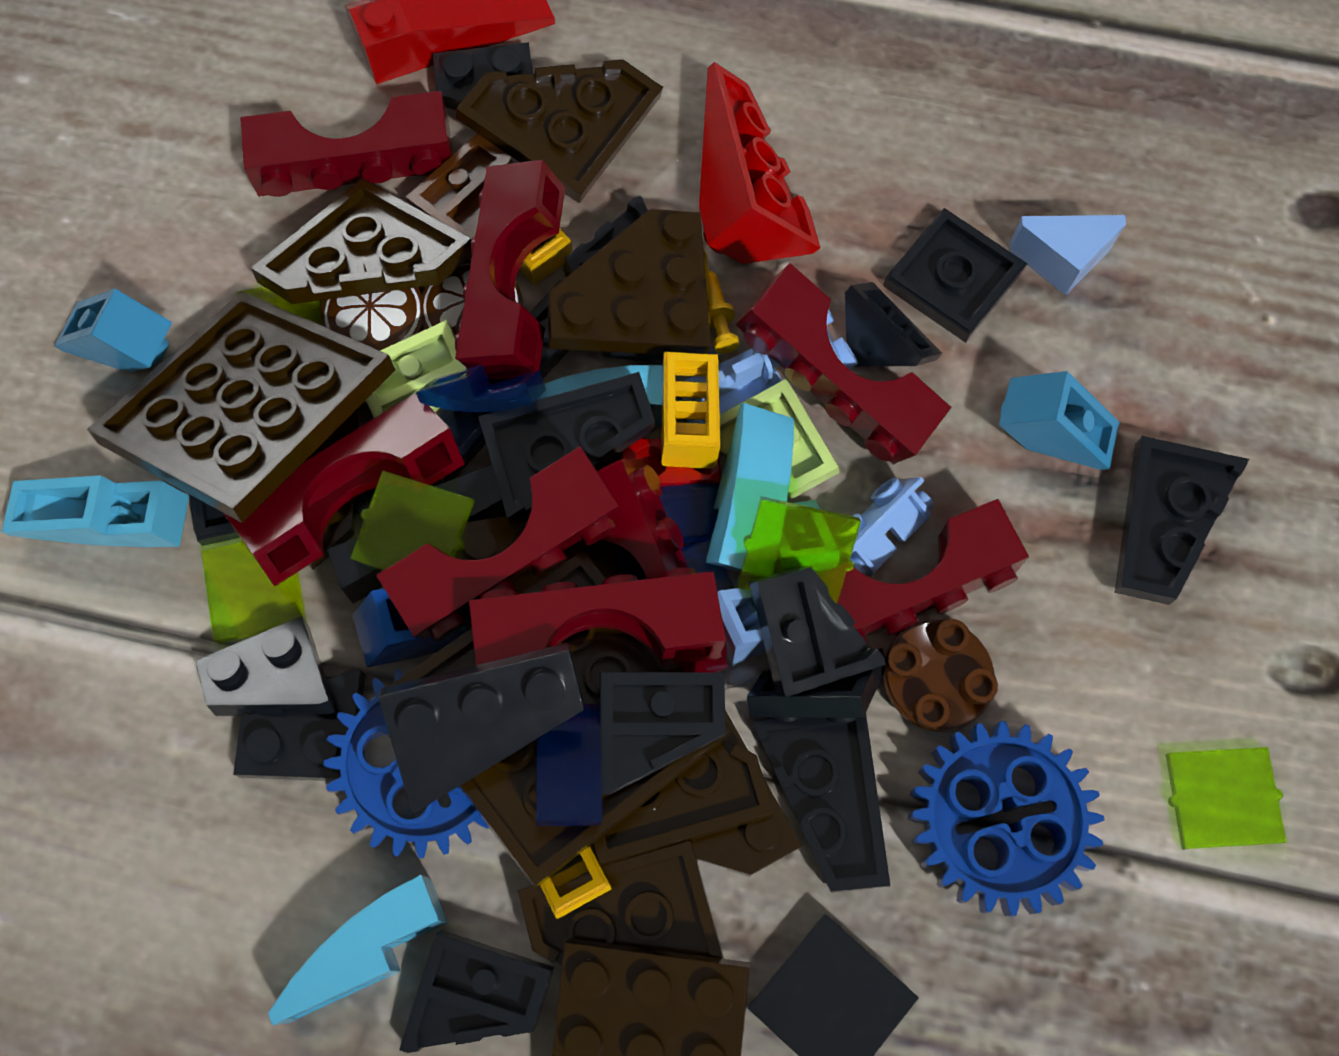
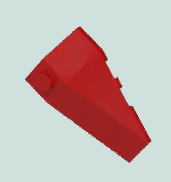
(405, 33)
(742, 181)

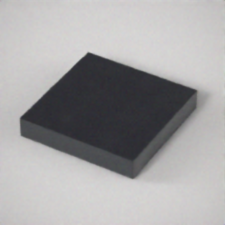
(954, 274)
(832, 997)

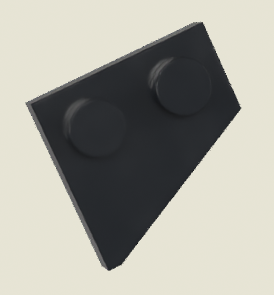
(296, 742)

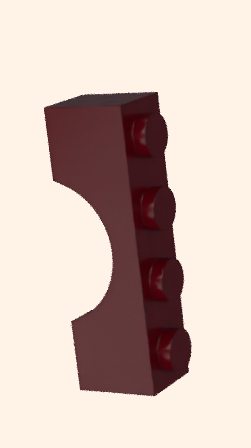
(288, 158)
(516, 214)
(791, 328)
(566, 507)
(291, 522)
(648, 531)
(973, 553)
(670, 615)

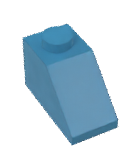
(115, 332)
(1059, 419)

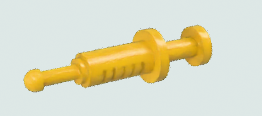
(719, 313)

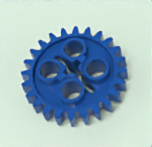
(373, 789)
(1021, 869)

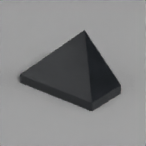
(882, 332)

